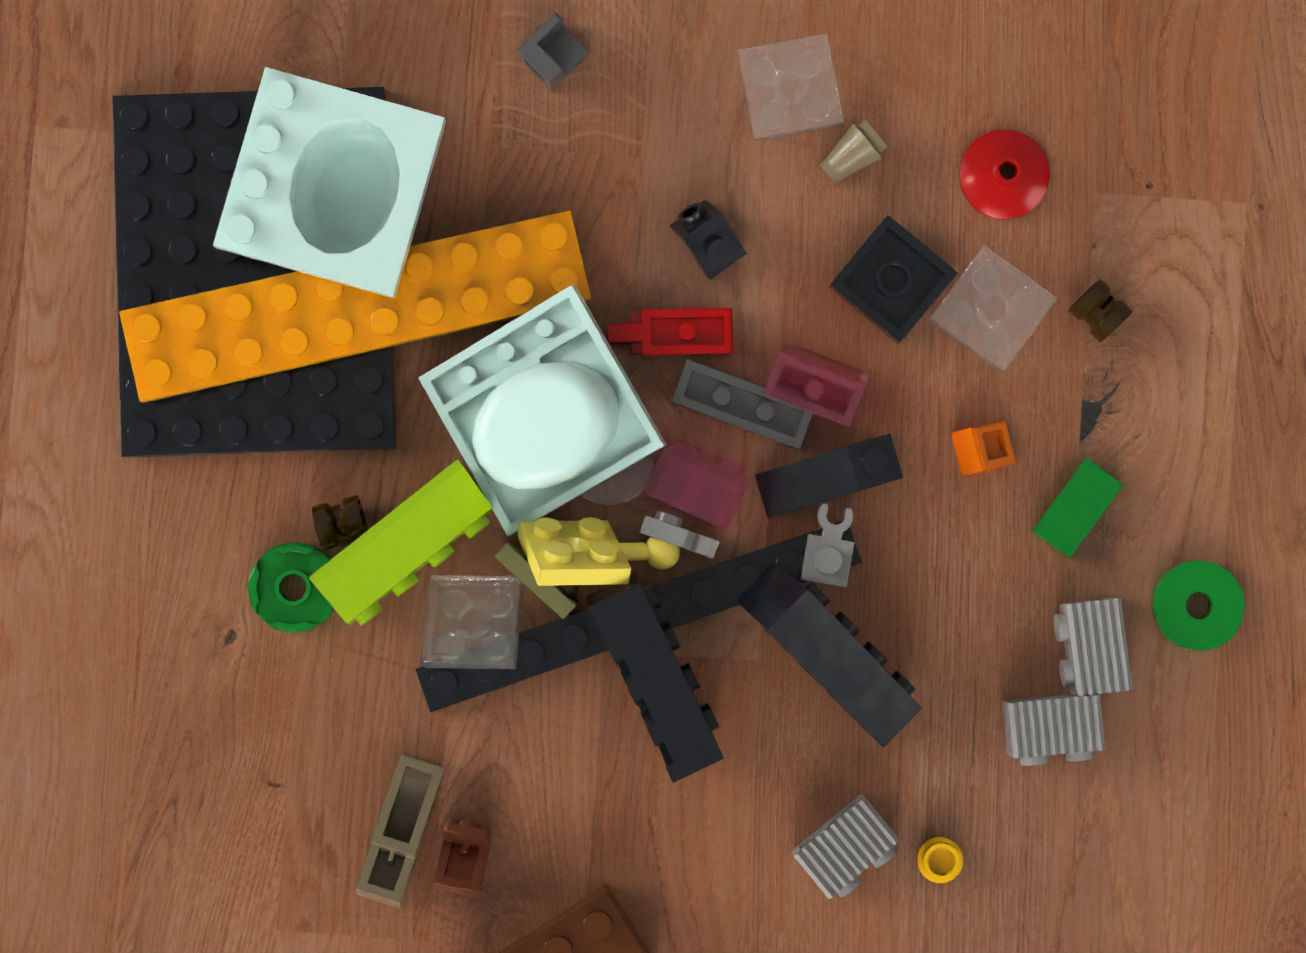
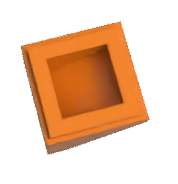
(983, 447)

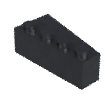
(831, 654)
(655, 677)

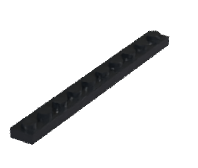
(580, 638)

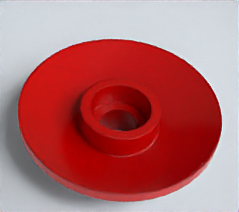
(991, 192)

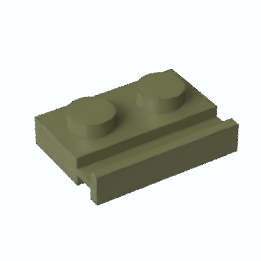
(557, 597)

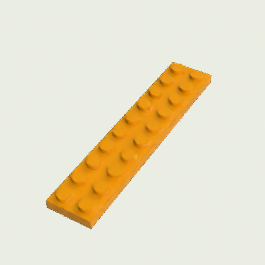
(312, 320)

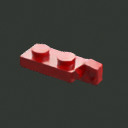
(676, 332)

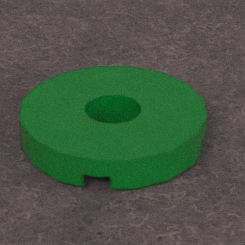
(267, 593)
(1224, 601)

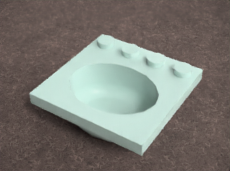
(329, 182)
(542, 410)

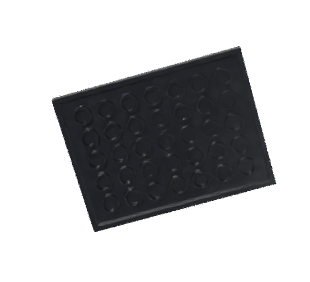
(170, 193)

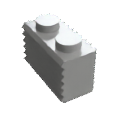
(1093, 647)
(1053, 727)
(846, 848)

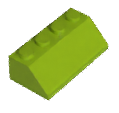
(402, 544)

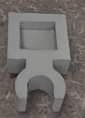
(668, 529)
(827, 556)

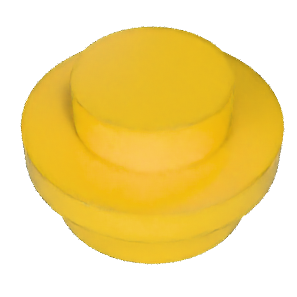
(939, 859)

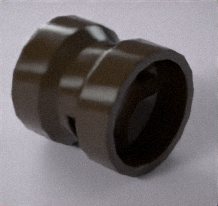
(1100, 310)
(349, 521)

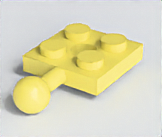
(586, 552)

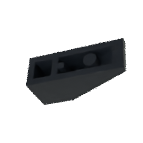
(829, 476)

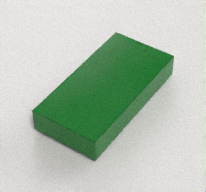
(1077, 508)

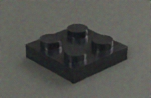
(893, 279)

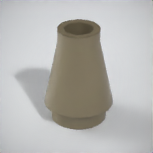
(854, 151)

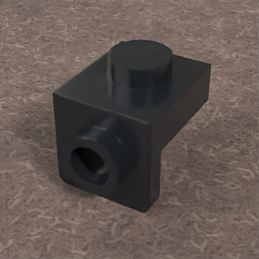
(708, 238)

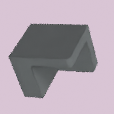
(552, 52)

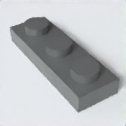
(740, 404)

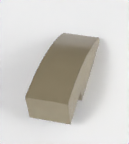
(399, 831)

